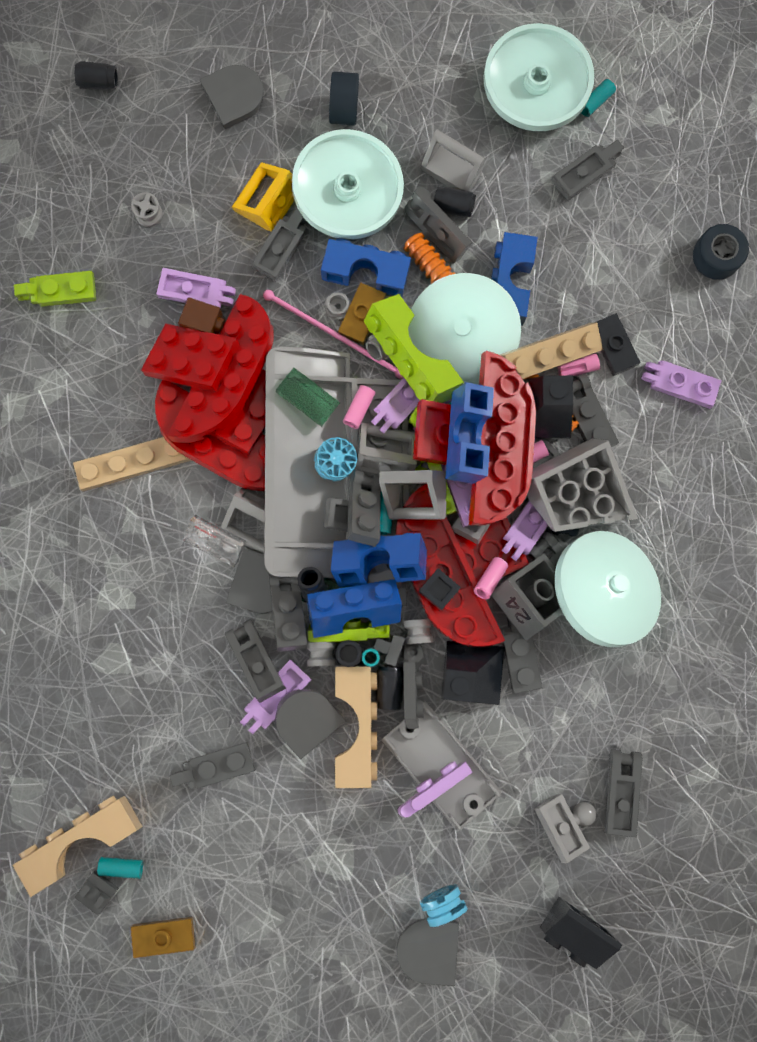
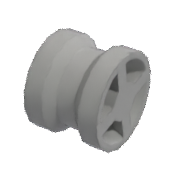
(144, 203)
(418, 631)
(321, 654)

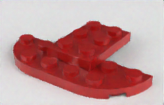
(216, 366)
(507, 432)
(234, 452)
(466, 616)

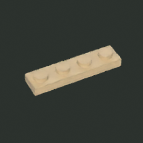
(555, 350)
(126, 463)

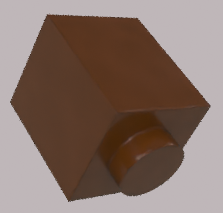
(201, 316)

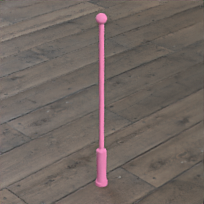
(269, 295)

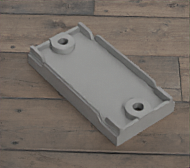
(430, 750)

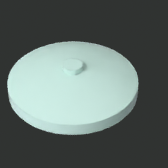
(538, 77)
(347, 184)
(462, 319)
(607, 589)

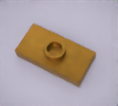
(353, 322)
(163, 937)

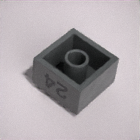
(530, 597)

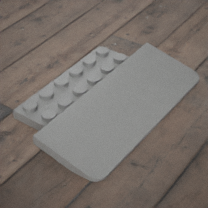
(293, 488)

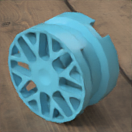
(335, 459)
(443, 905)

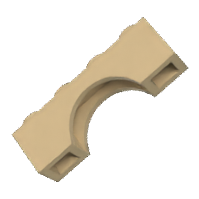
(354, 765)
(46, 865)

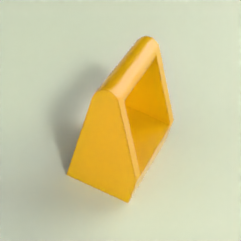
(274, 202)

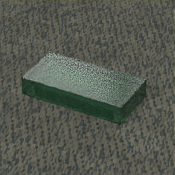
(307, 397)

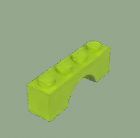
(427, 376)

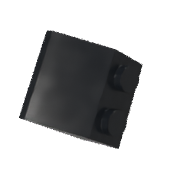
(579, 934)

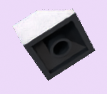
(553, 406)
(472, 673)

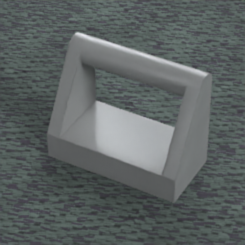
(450, 168)
(374, 460)
(436, 481)
(251, 504)

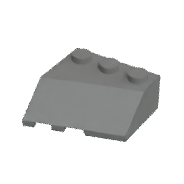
(581, 488)

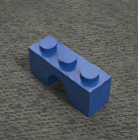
(515, 255)
(345, 258)
(469, 412)
(355, 560)
(335, 607)

